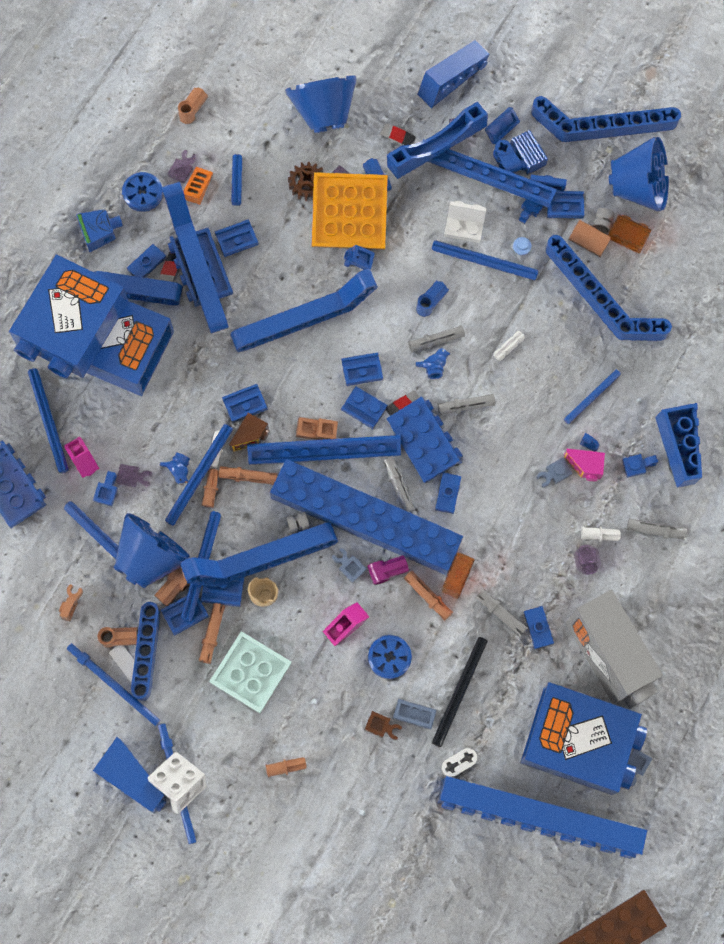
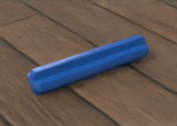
(236, 192)

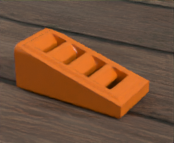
(193, 197)

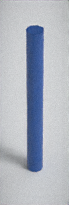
(592, 396)

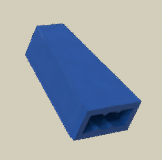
(129, 776)

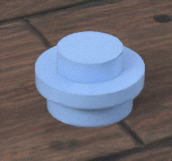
(522, 246)

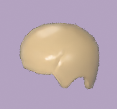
(262, 591)

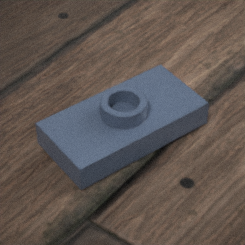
(414, 714)

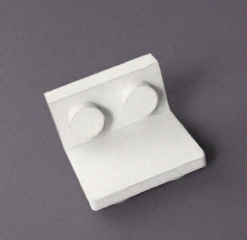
(465, 221)
(178, 781)

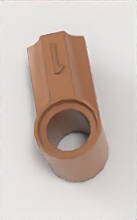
(191, 105)
(173, 586)
(120, 637)

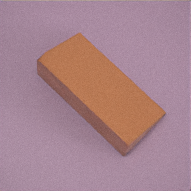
(589, 238)

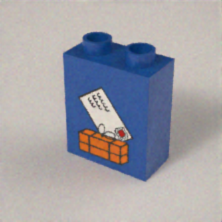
(68, 318)
(133, 349)
(584, 739)

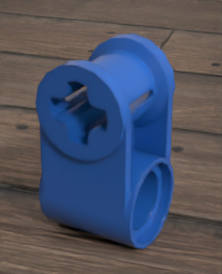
(506, 160)

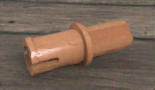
(210, 488)
(286, 766)

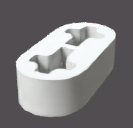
(456, 758)

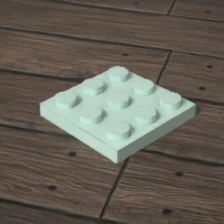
(250, 672)

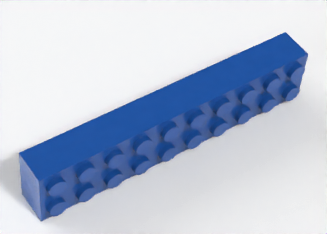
(366, 517)
(542, 816)

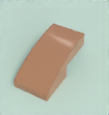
(316, 429)

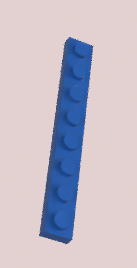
(495, 177)
(324, 449)

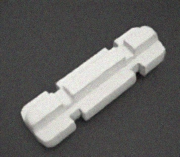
(509, 345)

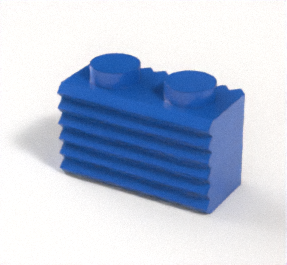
(529, 152)

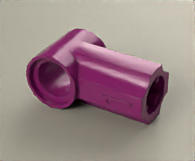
(384, 570)

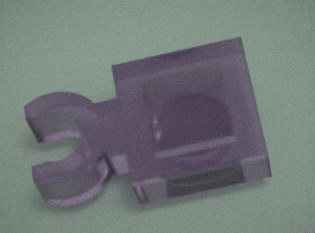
(181, 168)
(130, 475)

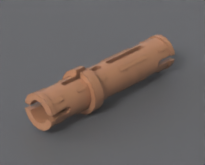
(247, 475)
(435, 602)
(209, 642)

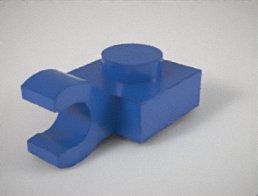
(530, 208)
(636, 465)
(106, 492)

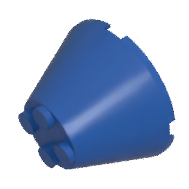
(324, 102)
(641, 175)
(146, 554)

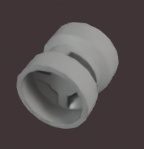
(603, 221)
(302, 522)

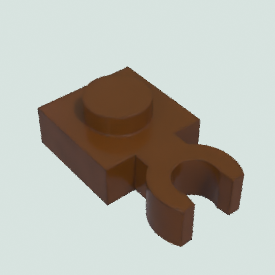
(380, 725)

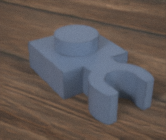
(556, 471)
(350, 567)
(641, 762)

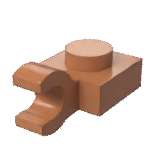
(68, 608)

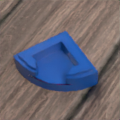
(589, 442)

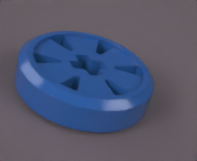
(142, 181)
(394, 668)

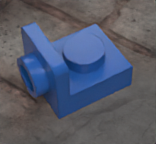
(359, 257)

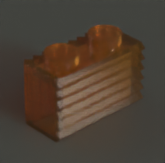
(629, 233)
(457, 575)

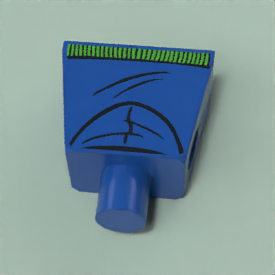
(98, 228)

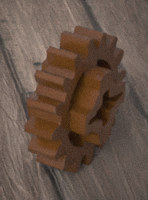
(304, 187)

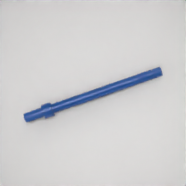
(84, 659)
(166, 745)

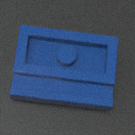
(567, 205)
(236, 238)
(362, 369)
(244, 402)
(364, 407)
(226, 594)
(173, 615)

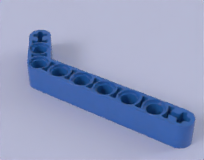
(543, 110)
(194, 257)
(307, 314)
(660, 326)
(221, 572)

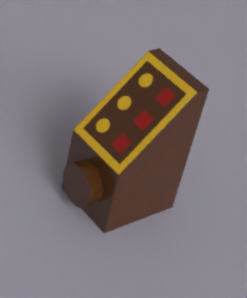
(250, 432)

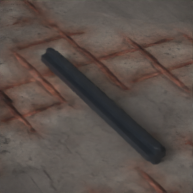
(459, 692)

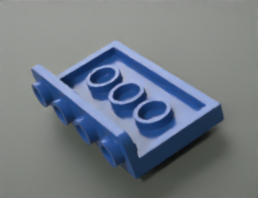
(213, 261)
(425, 439)
(17, 493)

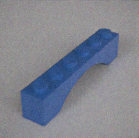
(412, 156)

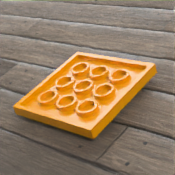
(349, 210)

